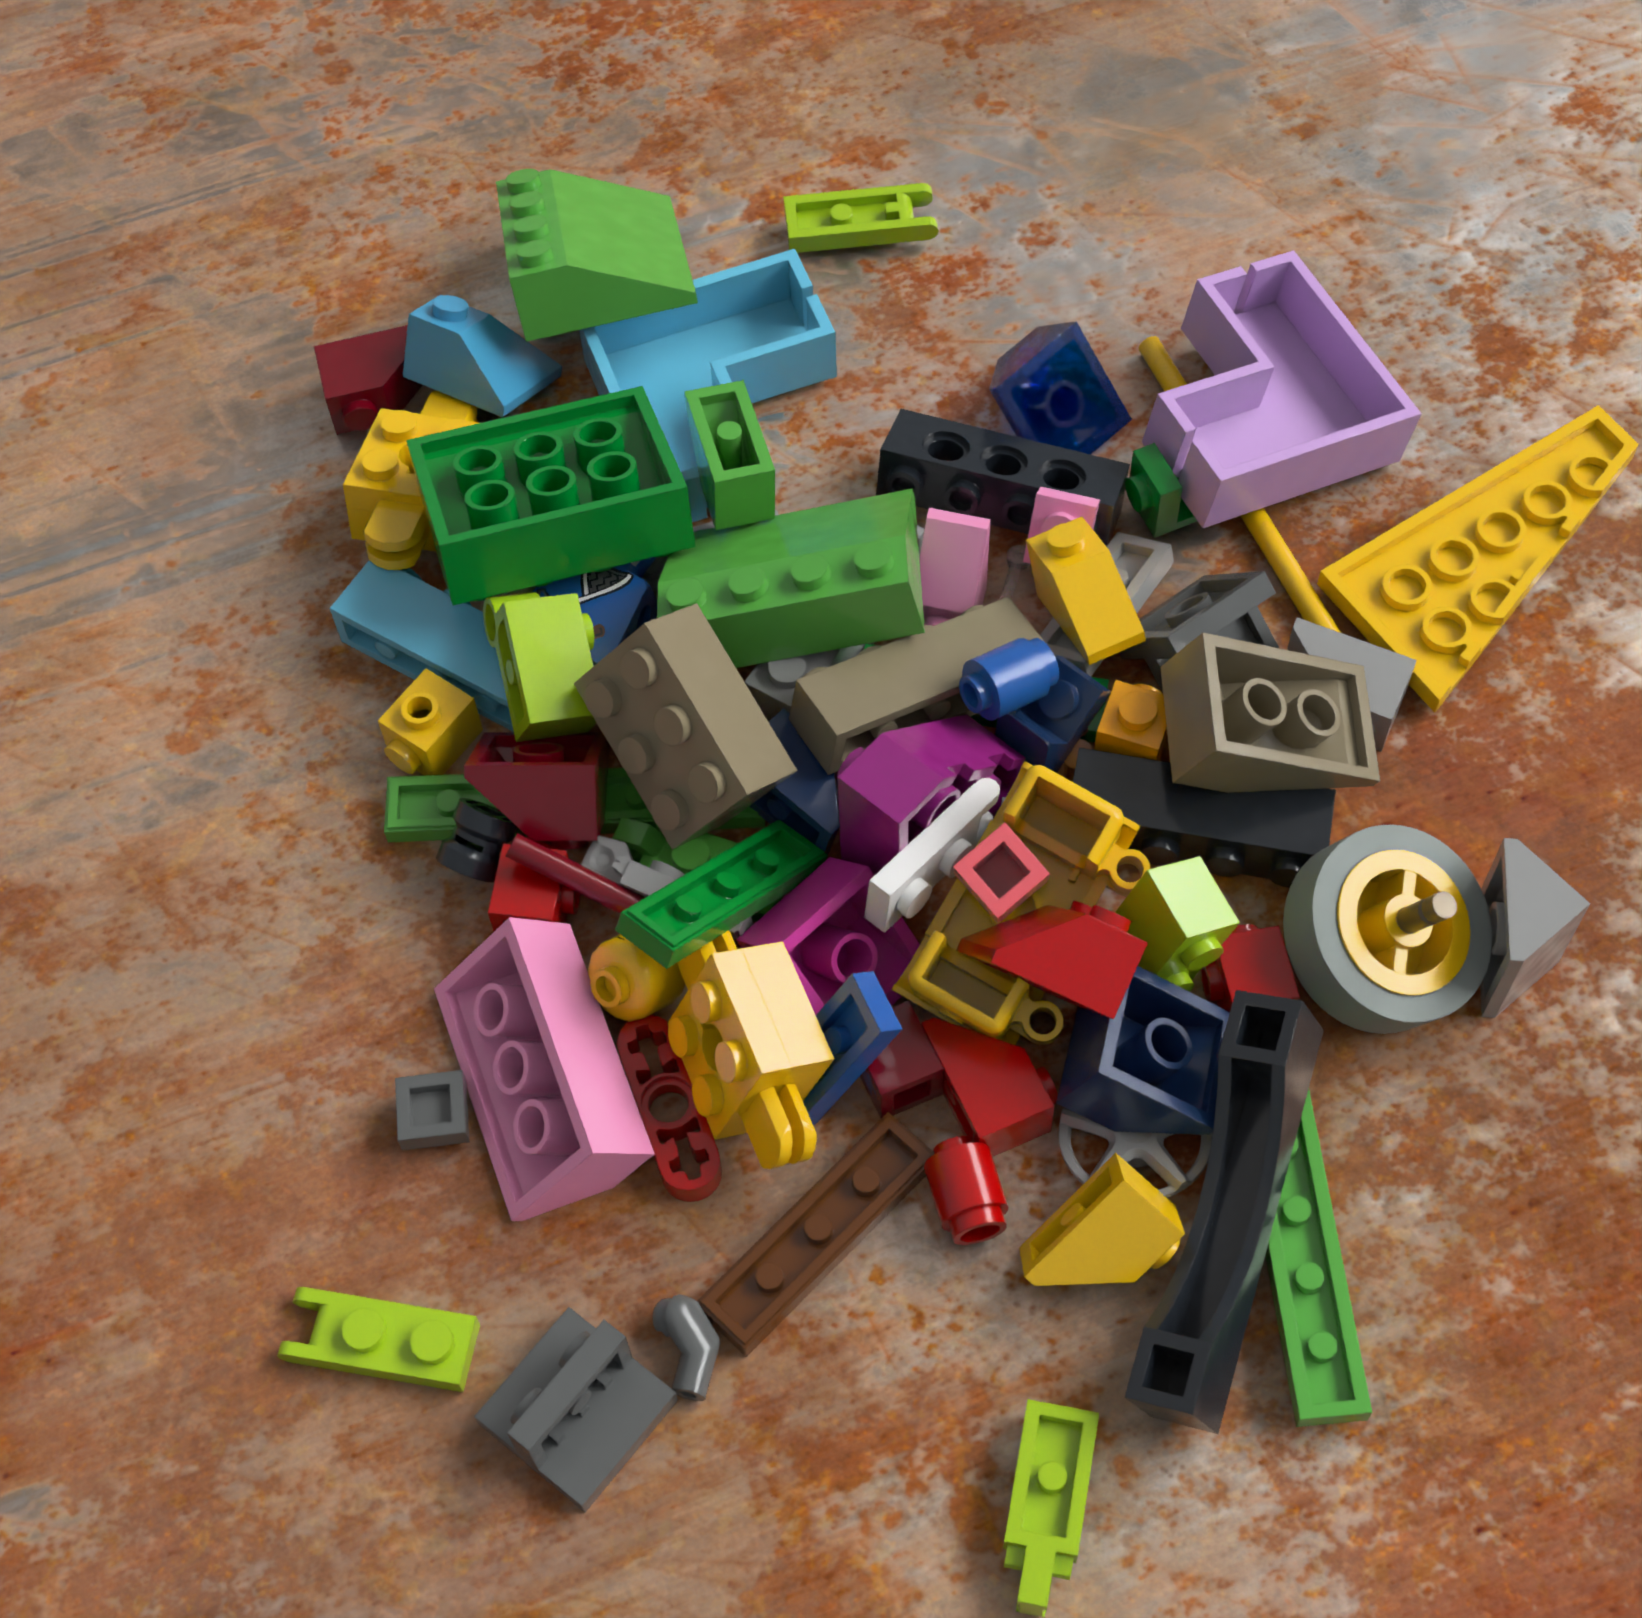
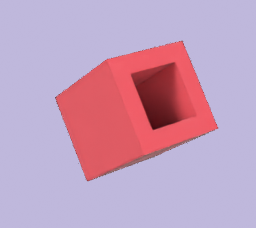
(1001, 873)

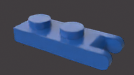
(857, 1029)

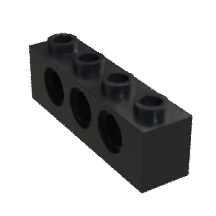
(992, 472)

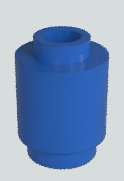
(1008, 677)

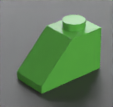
(731, 455)

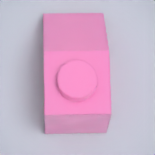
(953, 564)

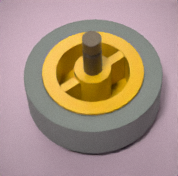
(1387, 929)

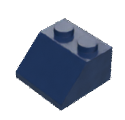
(1148, 1064)

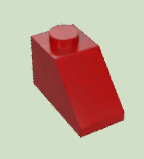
(992, 1087)

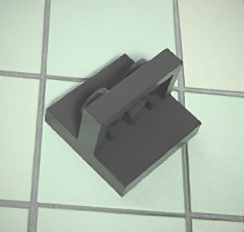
(1211, 605)
(577, 1407)

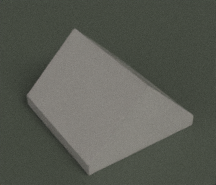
(1530, 921)

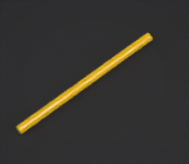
(1258, 521)

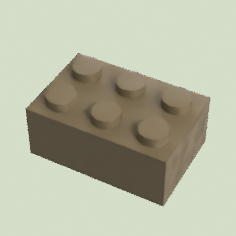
(684, 725)

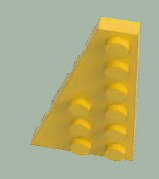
(1468, 561)

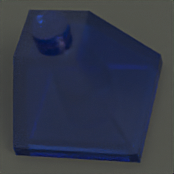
(1058, 390)

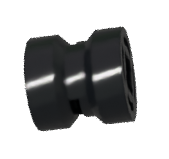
(476, 840)

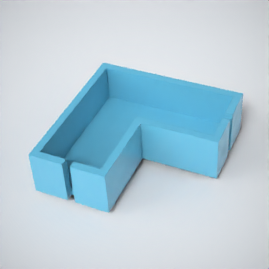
(747, 326)

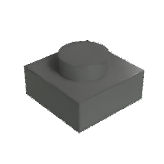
(432, 1110)

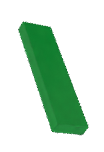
(720, 893)

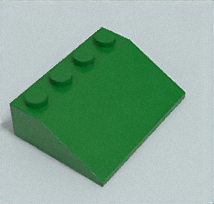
(551, 494)

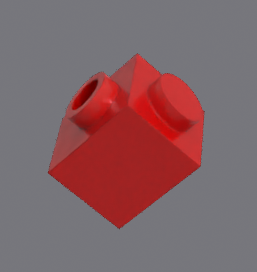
(529, 895)
(1251, 962)

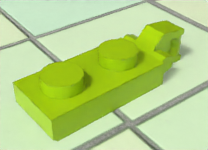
(1048, 1499)

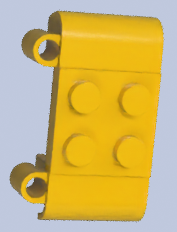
(1081, 847)

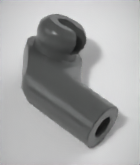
(695, 1338)

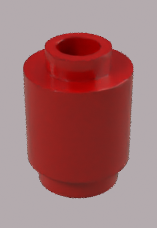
(966, 1190)

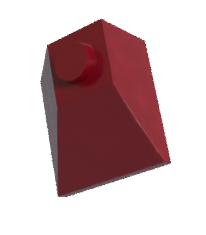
(545, 785)

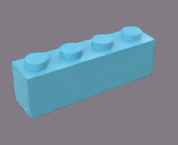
(417, 628)

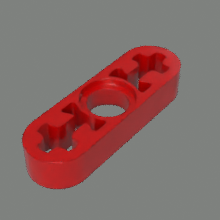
(667, 1154)

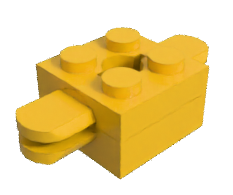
(382, 485)
(750, 1047)

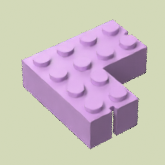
(1289, 400)

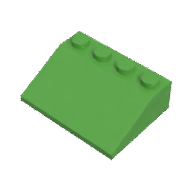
(589, 252)
(804, 579)

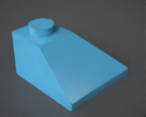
(473, 356)

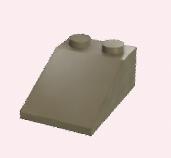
(1266, 718)

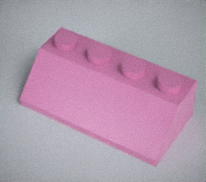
(541, 1068)

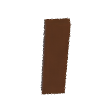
(816, 1234)

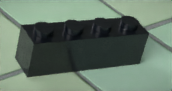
(1232, 832)

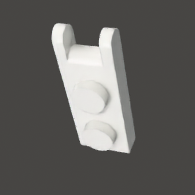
(908, 878)

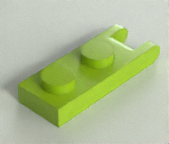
(858, 217)
(385, 1339)

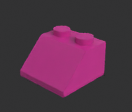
(830, 937)

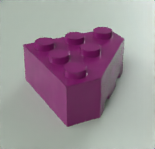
(911, 779)

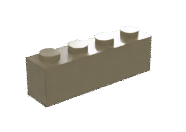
(898, 682)

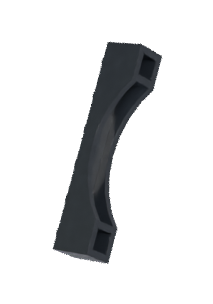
(1201, 1320)

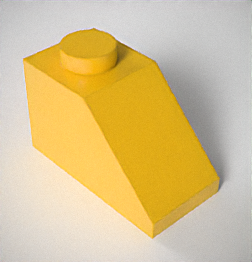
(1084, 590)
(1104, 1232)

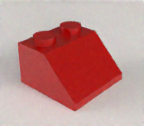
(1069, 953)

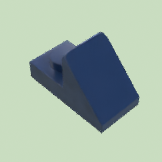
(1054, 724)

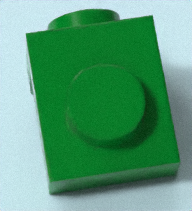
(1156, 492)

